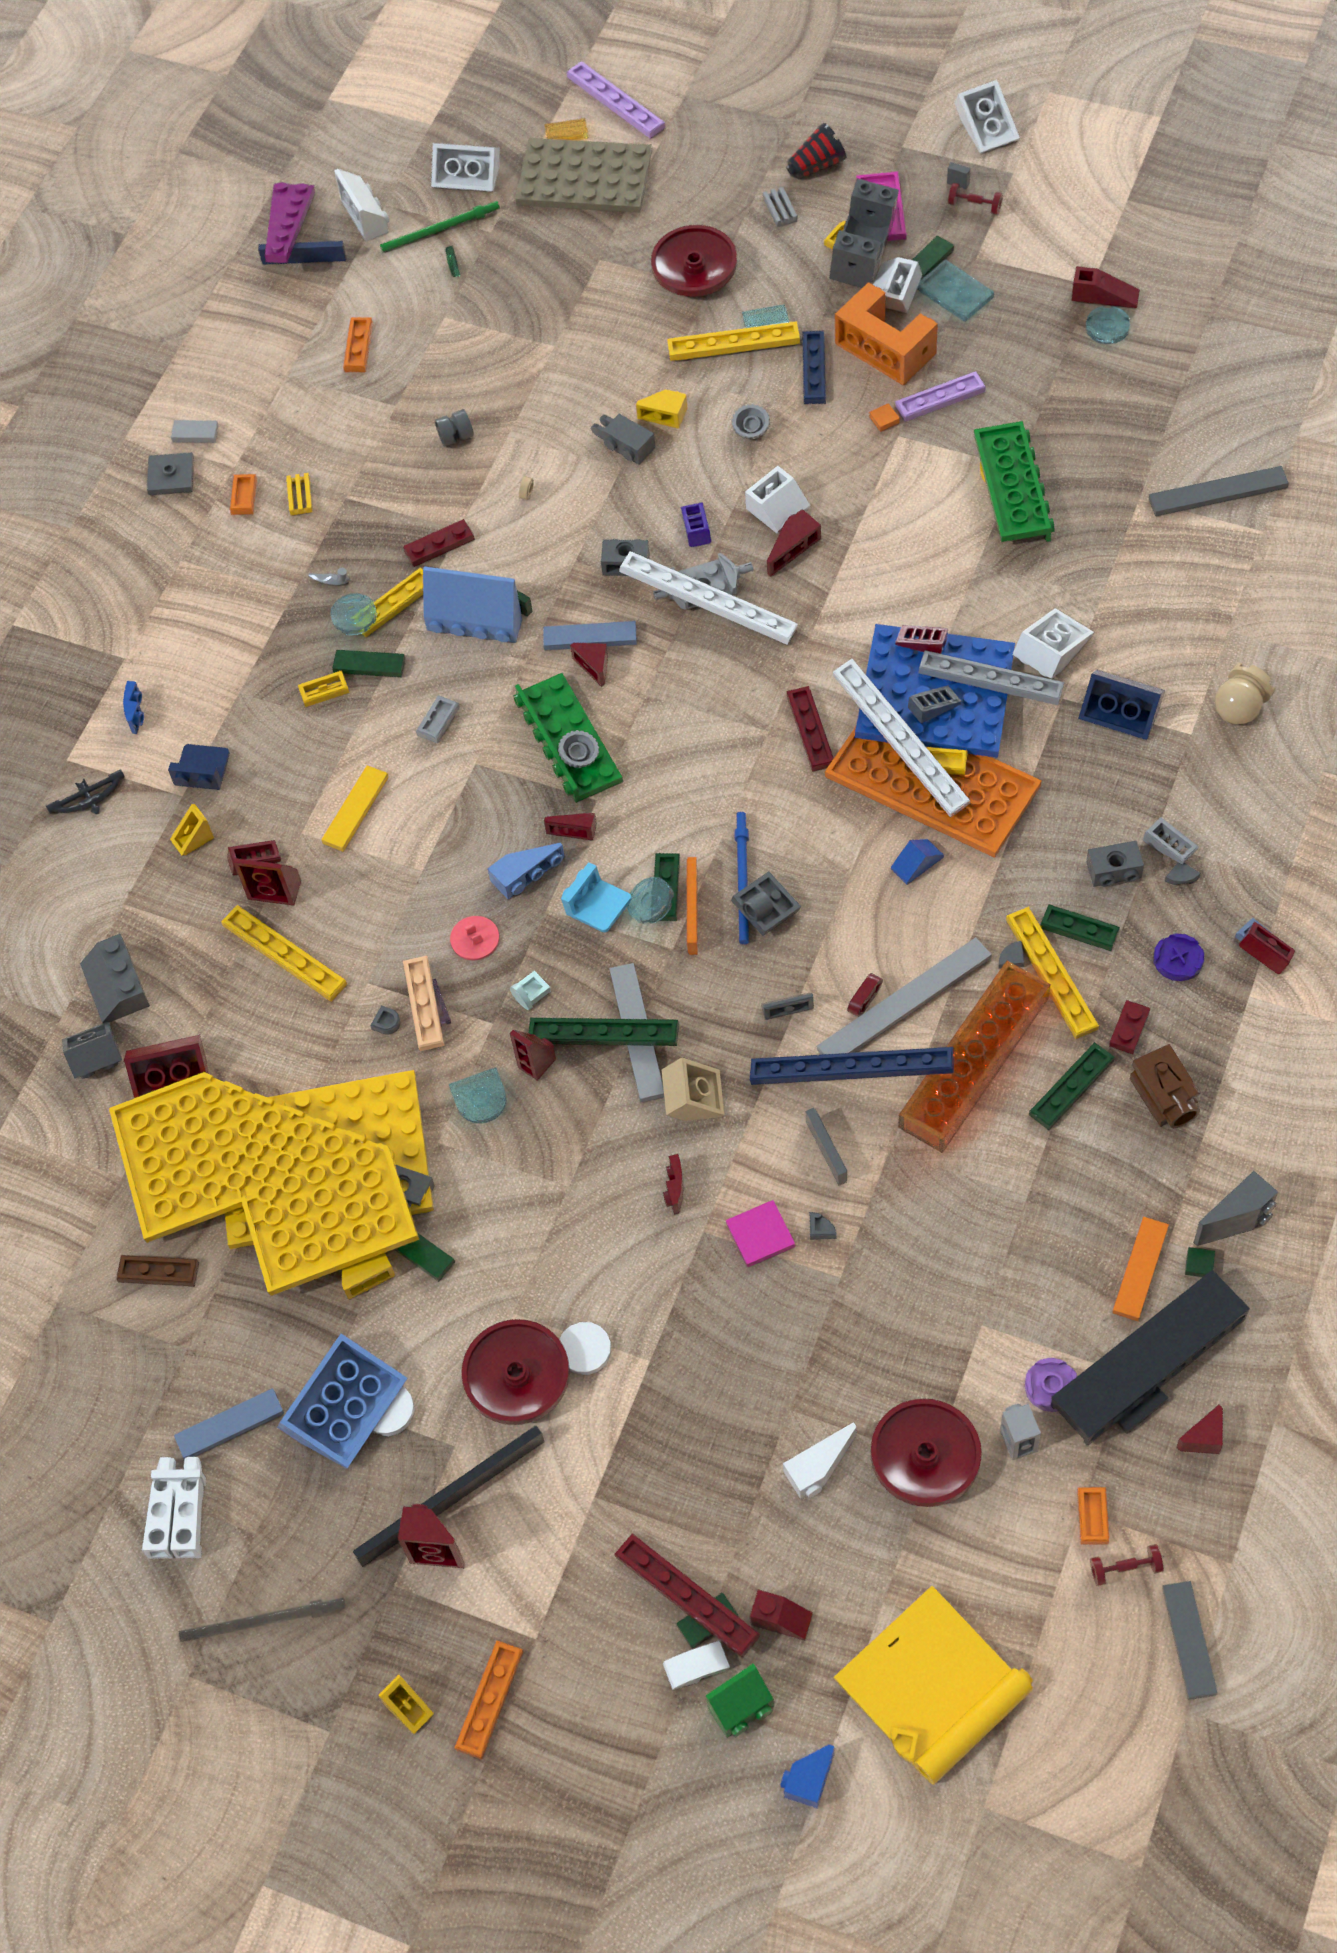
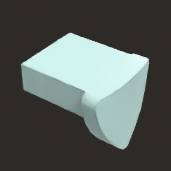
(530, 990)

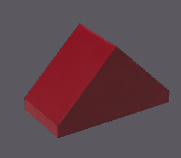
(592, 659)
(1205, 1435)

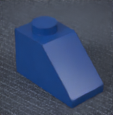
(808, 1777)

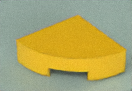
(904, 1742)

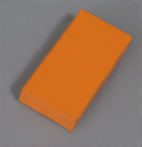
(243, 494)
(1093, 1515)

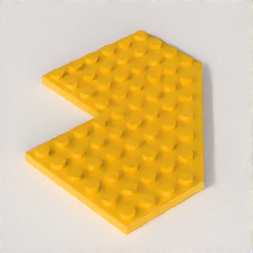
(306, 1187)

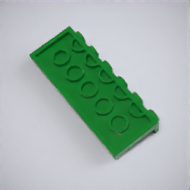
(1013, 482)
(554, 713)

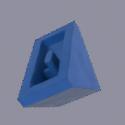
(916, 859)

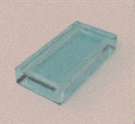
(765, 316)

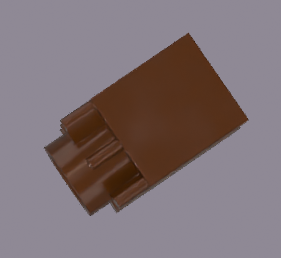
(1165, 1087)

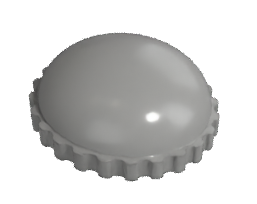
(750, 421)
(578, 749)

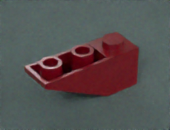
(1099, 287)

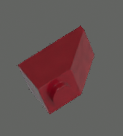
(780, 1615)

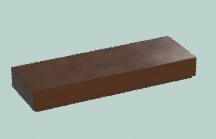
(157, 1270)

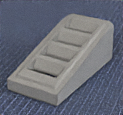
(1168, 831)

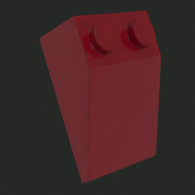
(268, 881)

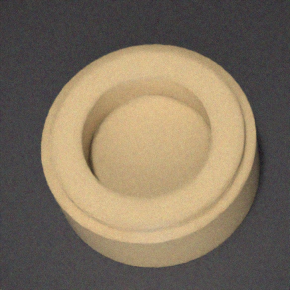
(526, 488)

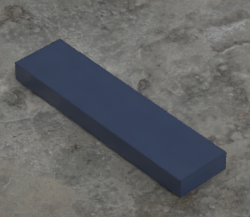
(311, 252)
(814, 367)

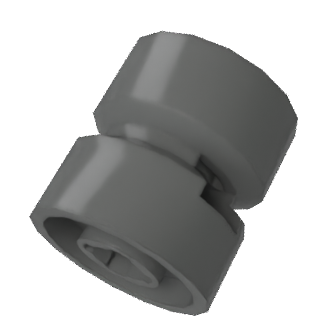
(454, 427)

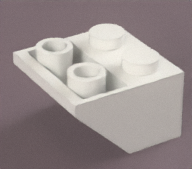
(899, 281)
(775, 499)

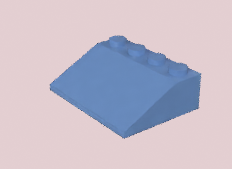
(471, 604)
(342, 1402)

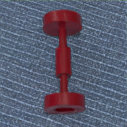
(954, 193)
(1154, 1559)

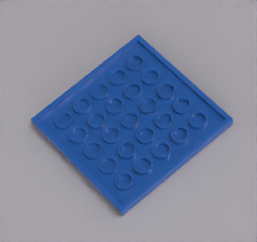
(970, 726)

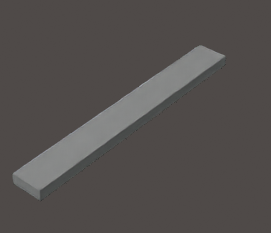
(907, 999)

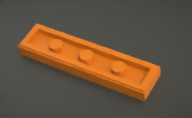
(692, 906)
(1140, 1269)
(489, 1699)

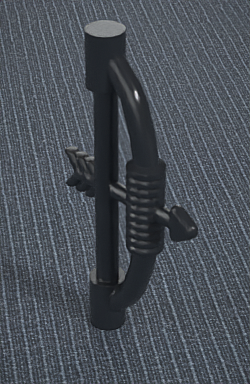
(83, 788)

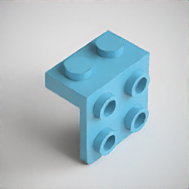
(594, 900)

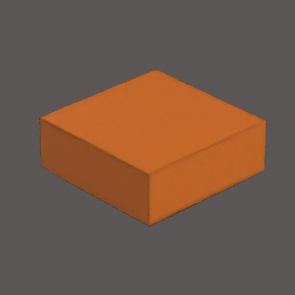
(884, 417)

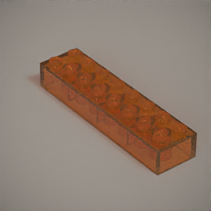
(980, 1051)

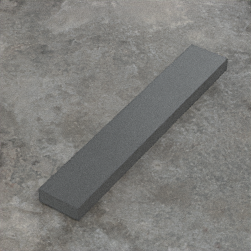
(1218, 491)

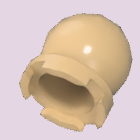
(1243, 694)

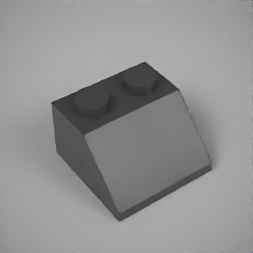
(91, 1050)

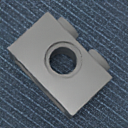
(1020, 1431)

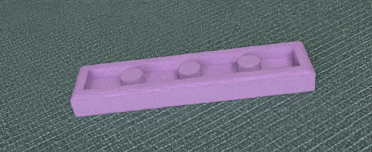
(940, 396)

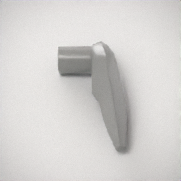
(332, 579)

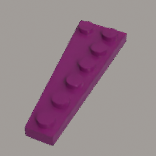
(286, 218)

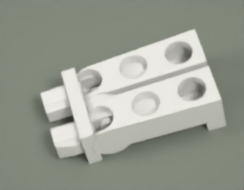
(174, 1510)

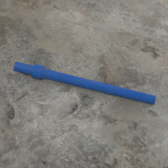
(741, 836)

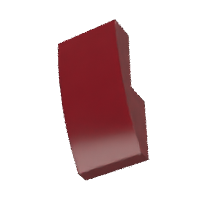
(674, 1194)

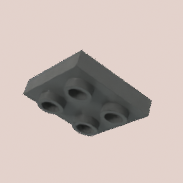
(765, 903)

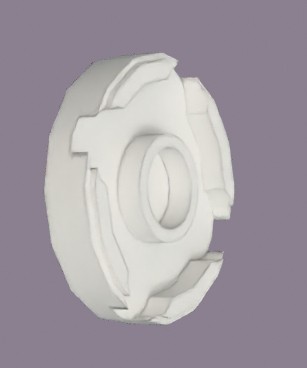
(586, 1347)
(397, 1415)

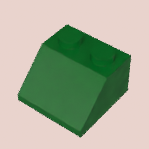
(740, 1701)

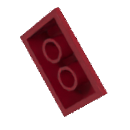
(164, 1064)
(427, 1539)

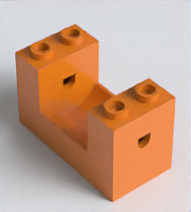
(863, 333)

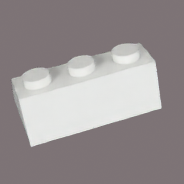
(464, 167)
(361, 205)

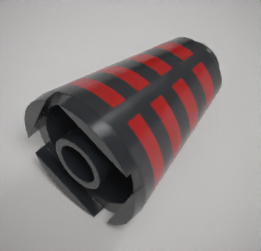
(816, 153)

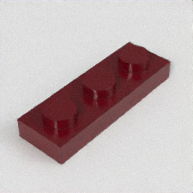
(438, 543)

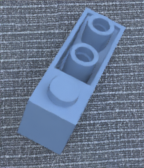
(521, 868)

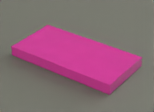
(890, 179)

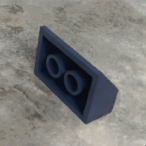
(1121, 704)

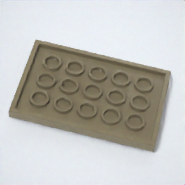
(584, 175)

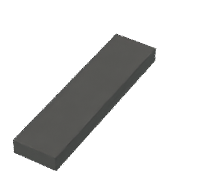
(1189, 1640)

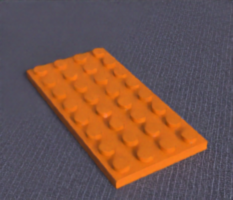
(995, 792)

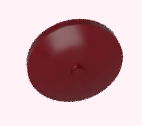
(694, 260)
(515, 1372)
(925, 1452)

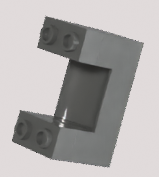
(865, 234)

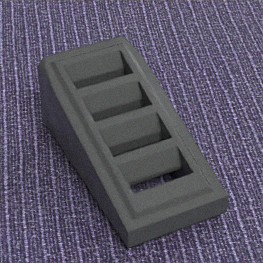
(926, 713)

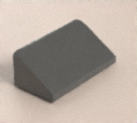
(787, 1006)

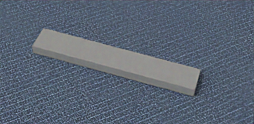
(991, 677)
(642, 1057)

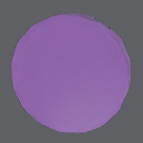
(1043, 1382)

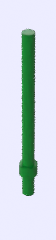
(477, 212)

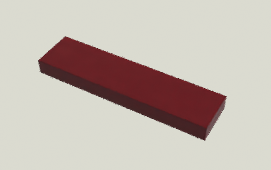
(810, 728)

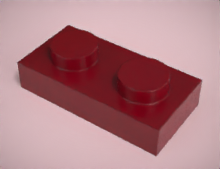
(1129, 1027)

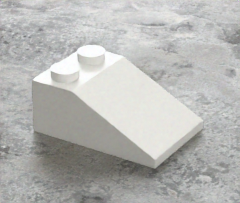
(986, 116)
(1051, 643)

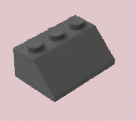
(113, 979)

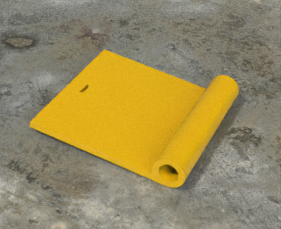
(934, 1683)

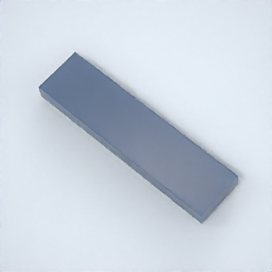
(605, 633)
(229, 1424)

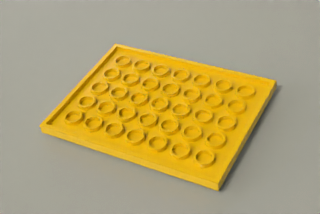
(376, 1107)

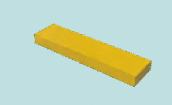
(397, 599)
(355, 808)

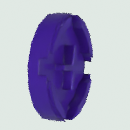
(1178, 957)

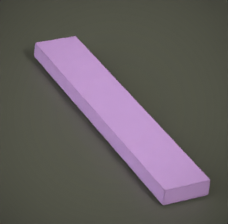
(616, 100)

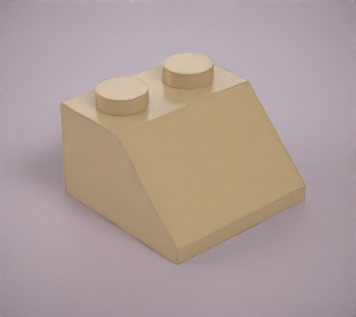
(692, 1091)

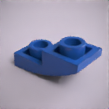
(131, 703)

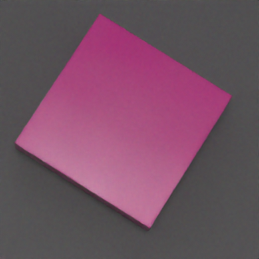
(760, 1233)

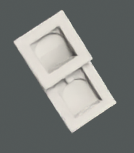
(696, 1664)

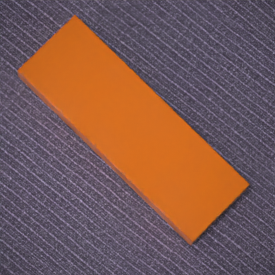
(358, 344)

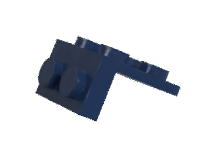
(200, 767)

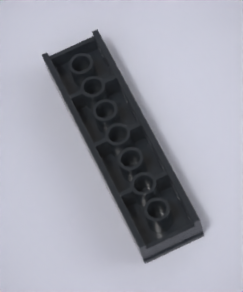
(1150, 1357)

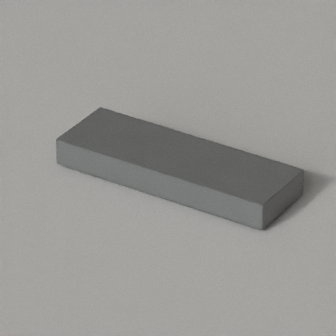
(826, 1146)

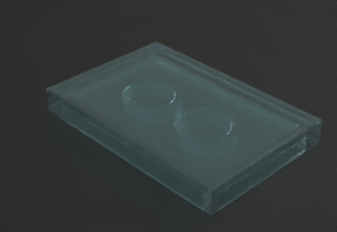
(955, 290)

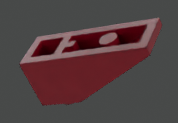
(796, 536)
(532, 1053)

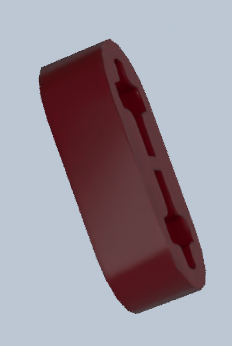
(865, 995)

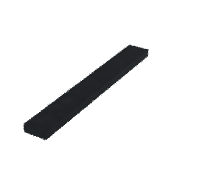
(455, 1491)

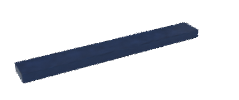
(852, 1065)

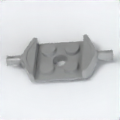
(718, 573)

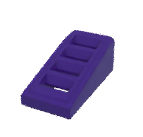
(696, 525)

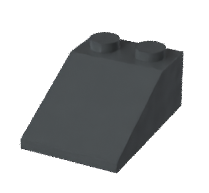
(1239, 1211)

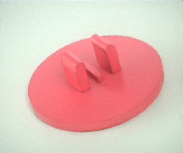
(474, 938)

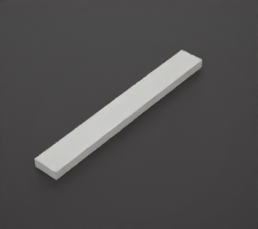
(708, 597)
(901, 738)

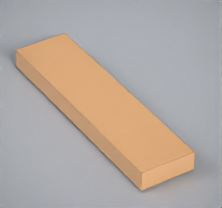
(423, 1003)

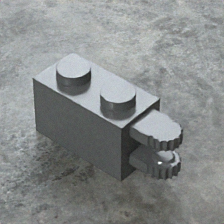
(625, 437)

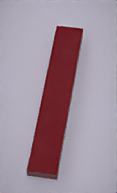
(687, 1595)

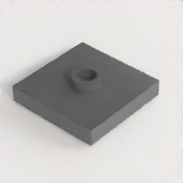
(170, 473)

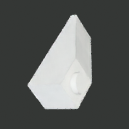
(814, 1466)

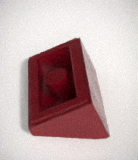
(1267, 948)

